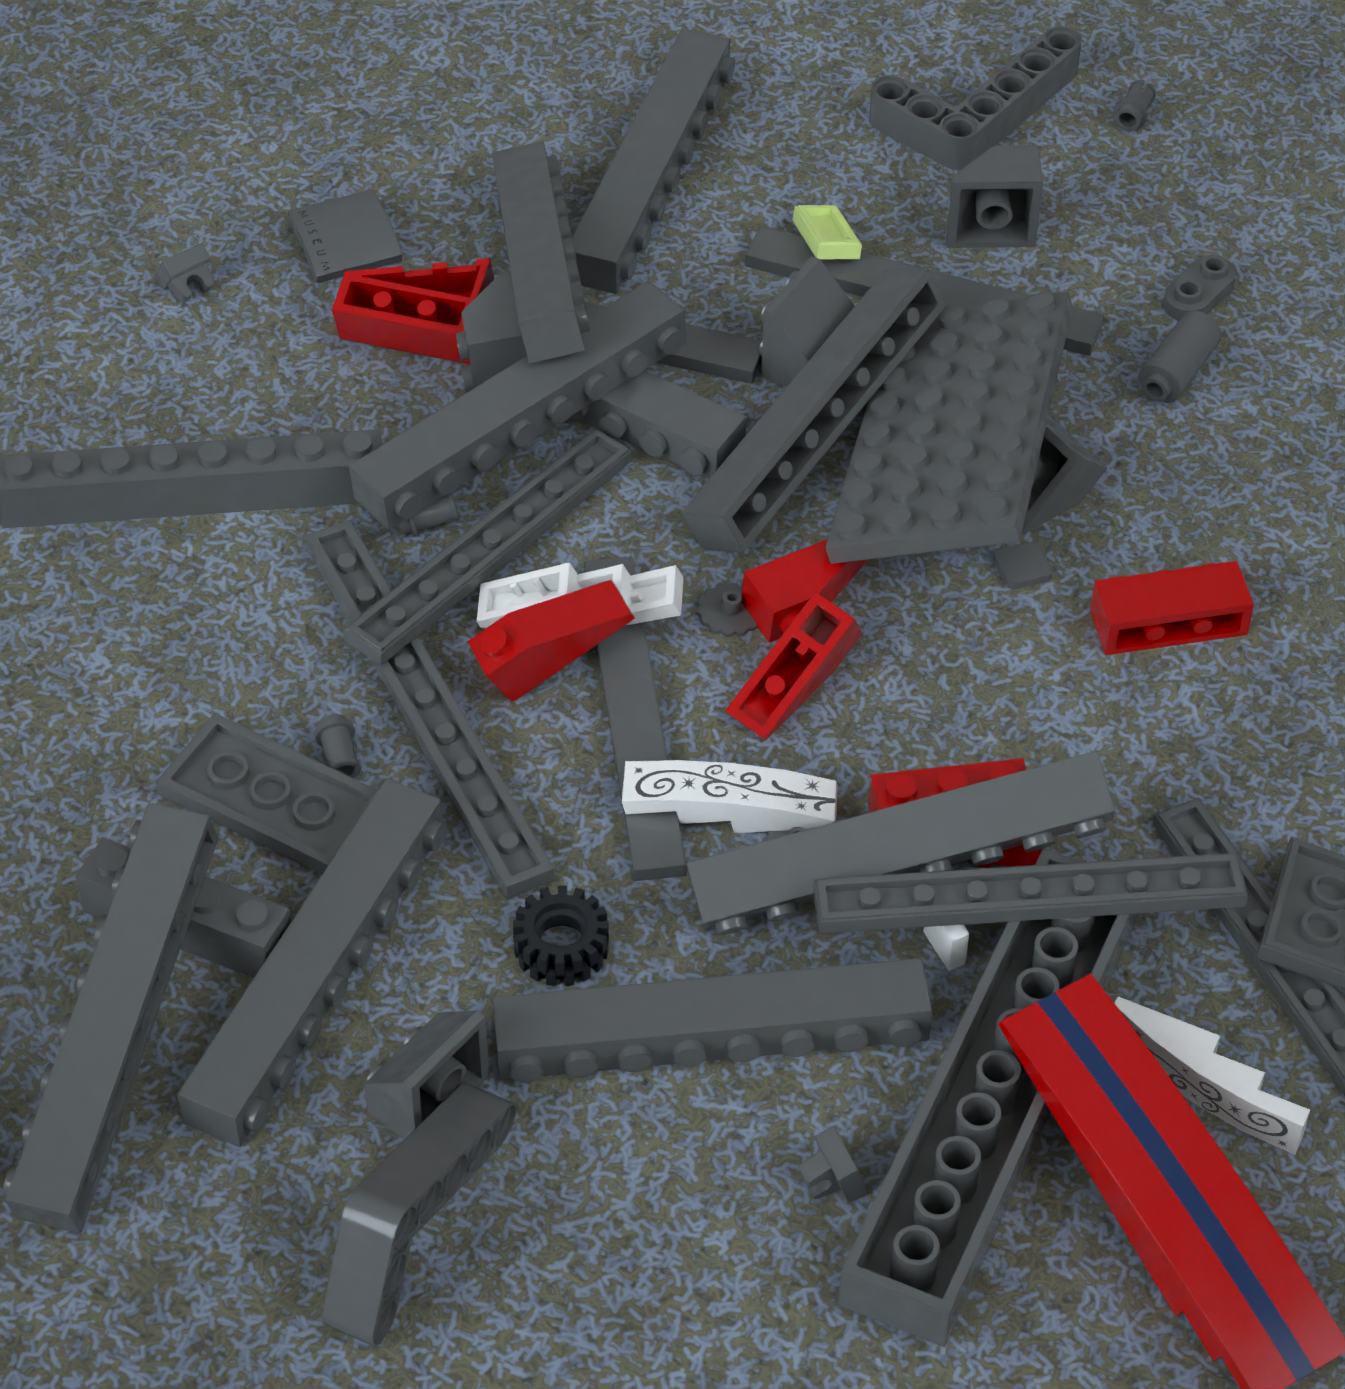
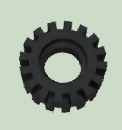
(561, 911)

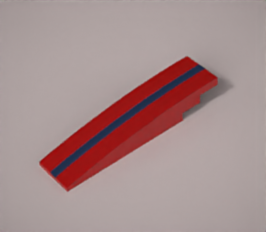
(1173, 1189)

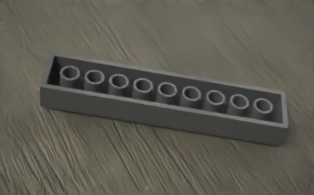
(970, 1133)

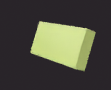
(826, 232)

